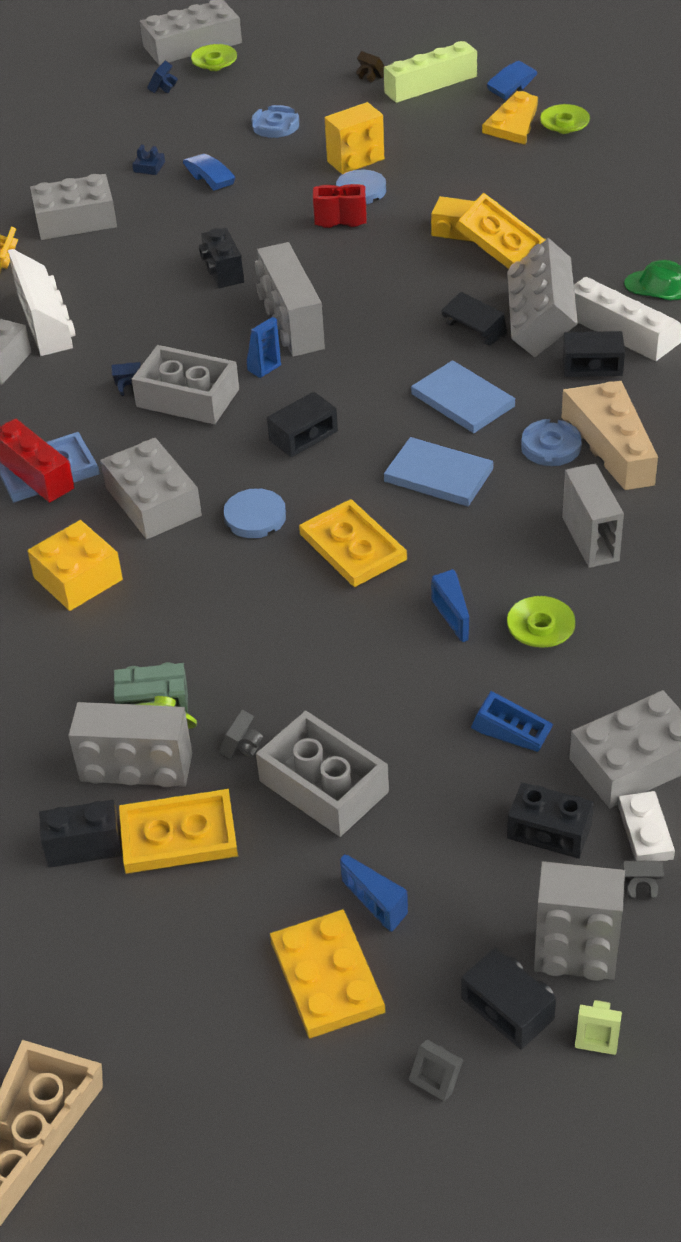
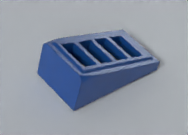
(264, 354)
(449, 600)
(496, 727)
(379, 895)

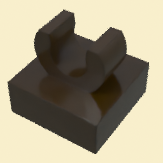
(371, 65)

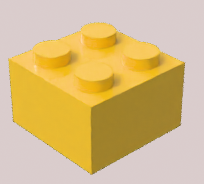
(354, 138)
(75, 565)

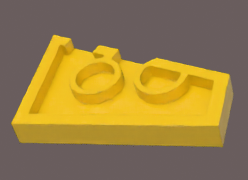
(513, 118)

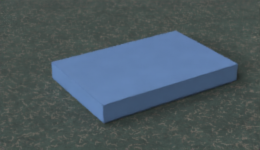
(463, 396)
(72, 448)
(438, 471)

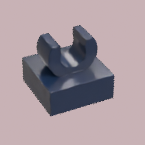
(162, 78)
(148, 162)
(123, 374)

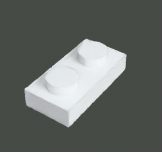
(646, 827)

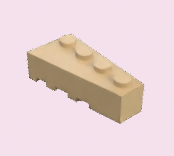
(613, 431)
(38, 1109)

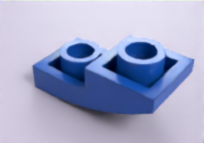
(510, 78)
(211, 170)

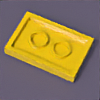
(497, 231)
(353, 542)
(177, 831)
(327, 973)

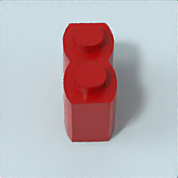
(339, 205)

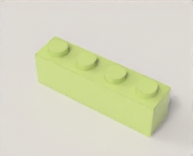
(430, 71)

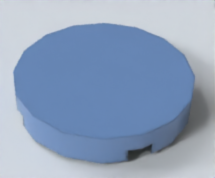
(275, 122)
(374, 183)
(551, 442)
(254, 513)

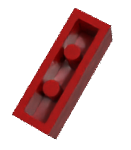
(34, 461)

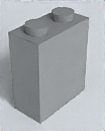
(592, 515)

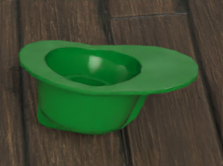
(658, 280)

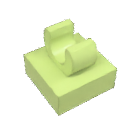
(598, 1028)

